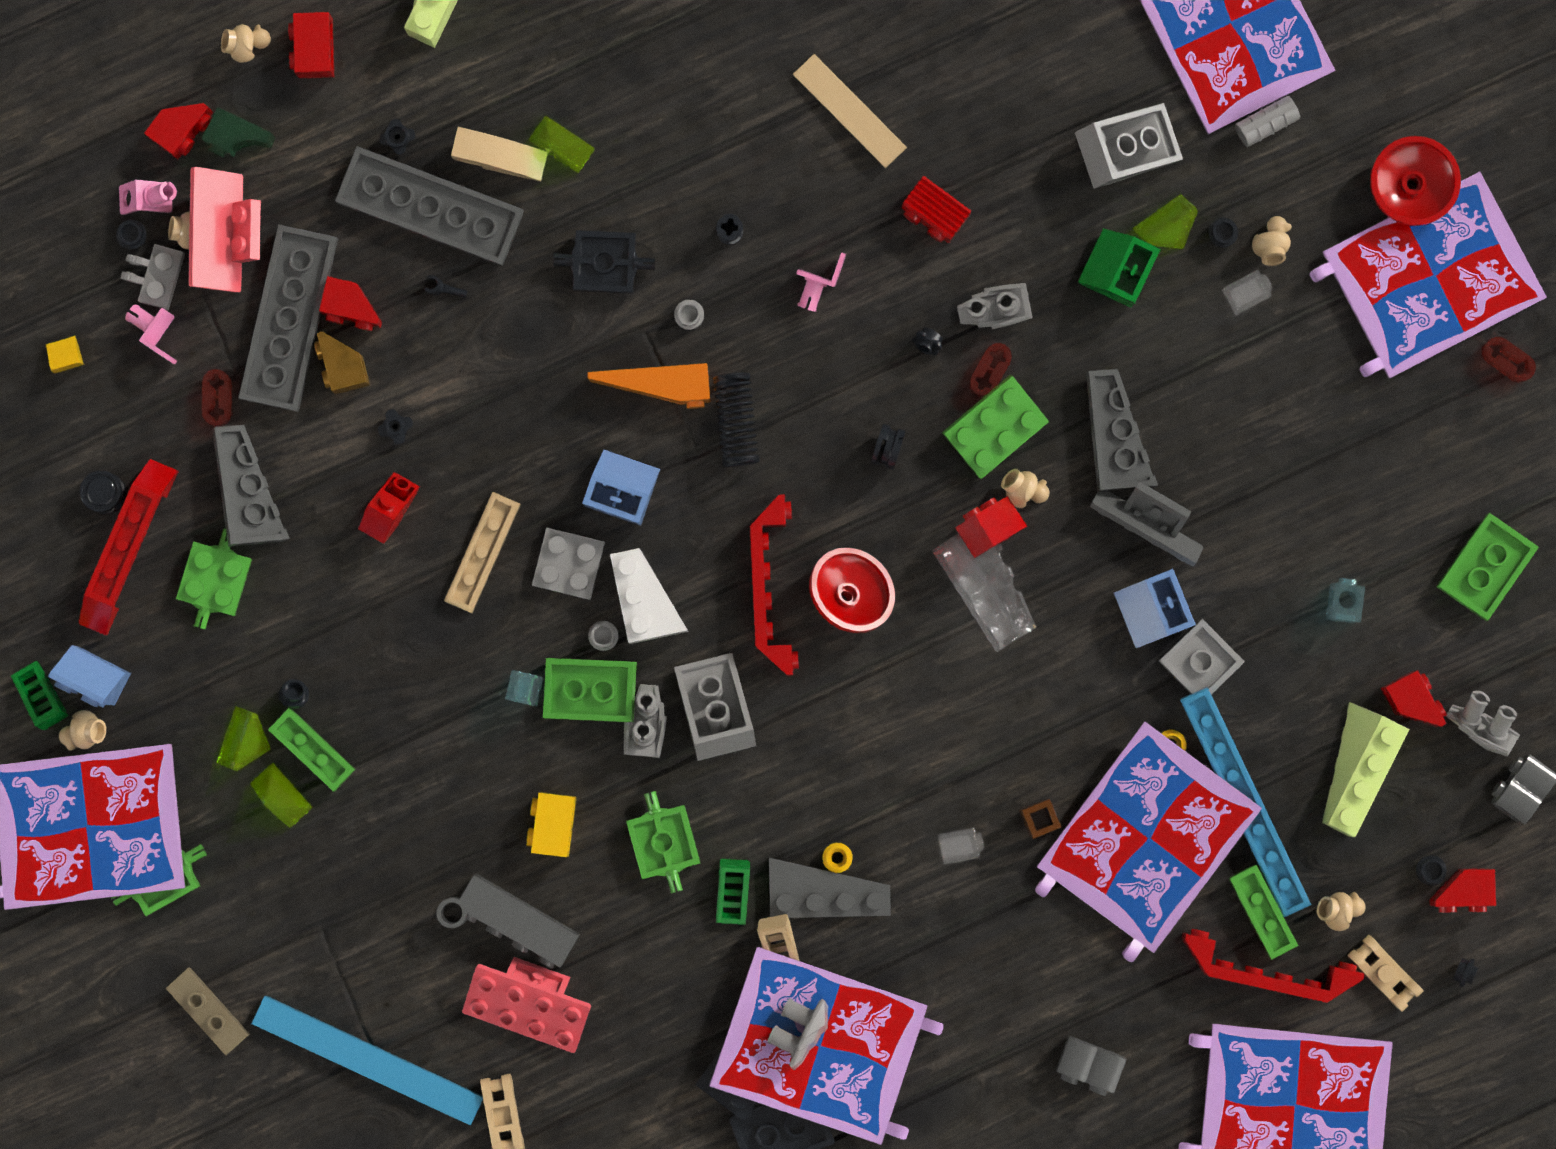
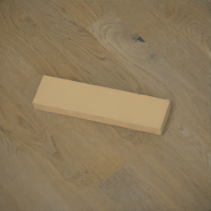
(482, 552)

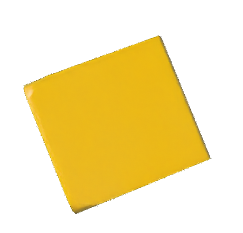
(64, 354)

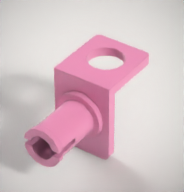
(147, 196)
(815, 284)
(152, 326)

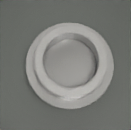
(689, 314)
(603, 635)

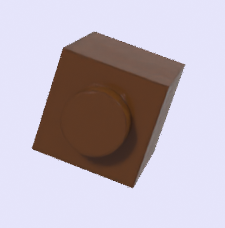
(1040, 818)

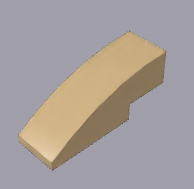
(498, 154)

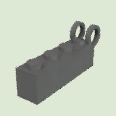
(513, 918)

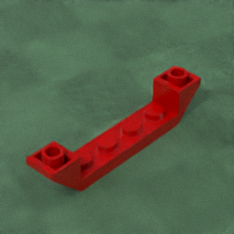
(773, 516)
(123, 545)
(1337, 982)

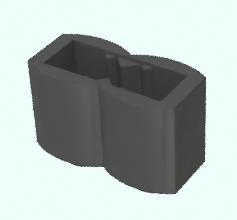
(1523, 789)
(1090, 1065)

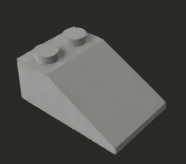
(1128, 145)
(715, 706)

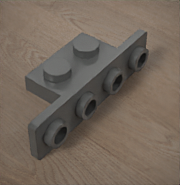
(1152, 518)

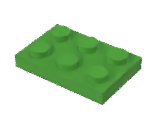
(995, 427)
(1487, 566)
(589, 690)

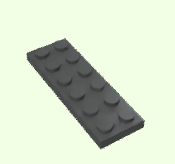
(429, 206)
(288, 318)

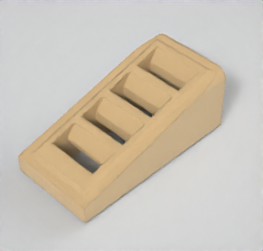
(777, 929)

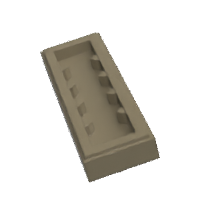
(207, 1011)

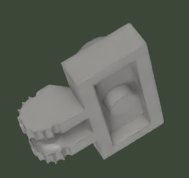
(160, 276)

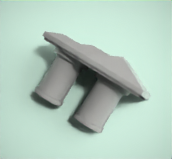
(997, 307)
(647, 731)
(1489, 732)
(815, 1024)

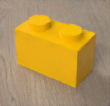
(552, 824)

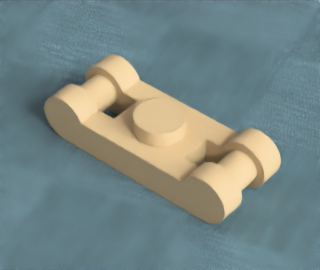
(1385, 973)
(502, 1114)

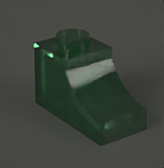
(231, 133)

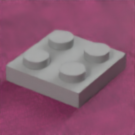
(568, 563)
(1201, 659)

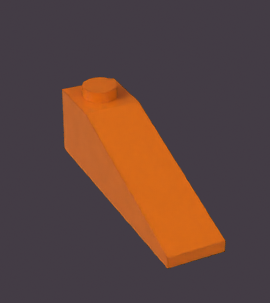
(670, 383)

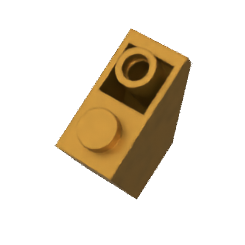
(343, 365)

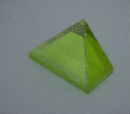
(562, 144)
(1169, 224)
(243, 740)
(280, 796)

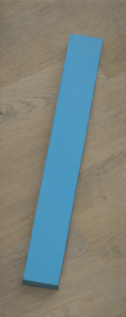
(1261, 832)
(367, 1060)

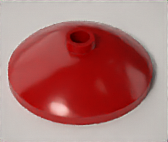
(1431, 169)
(861, 581)

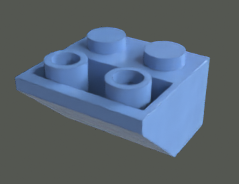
(621, 487)
(1154, 608)
(89, 675)

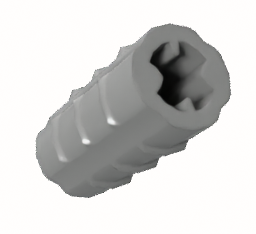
(1267, 121)

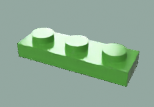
(311, 749)
(1263, 912)

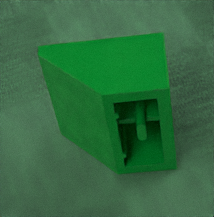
(1119, 266)

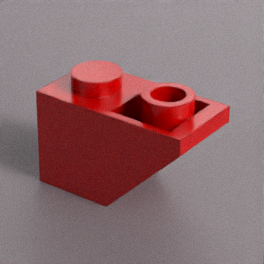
(178, 126)
(347, 301)
(388, 507)
(1411, 699)
(1467, 888)

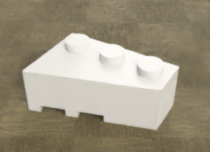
(643, 601)

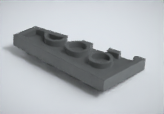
(1115, 436)
(244, 491)
(822, 893)

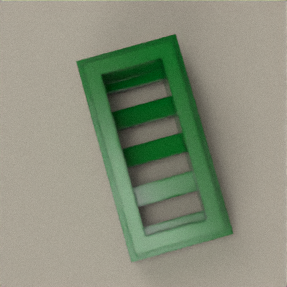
(52, 716)
(738, 866)

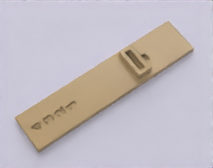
(849, 110)

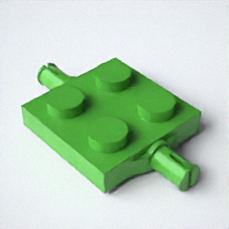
(213, 579)
(663, 842)
(154, 901)

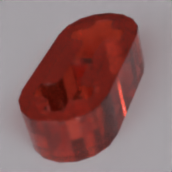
(1512, 353)
(983, 366)
(209, 398)

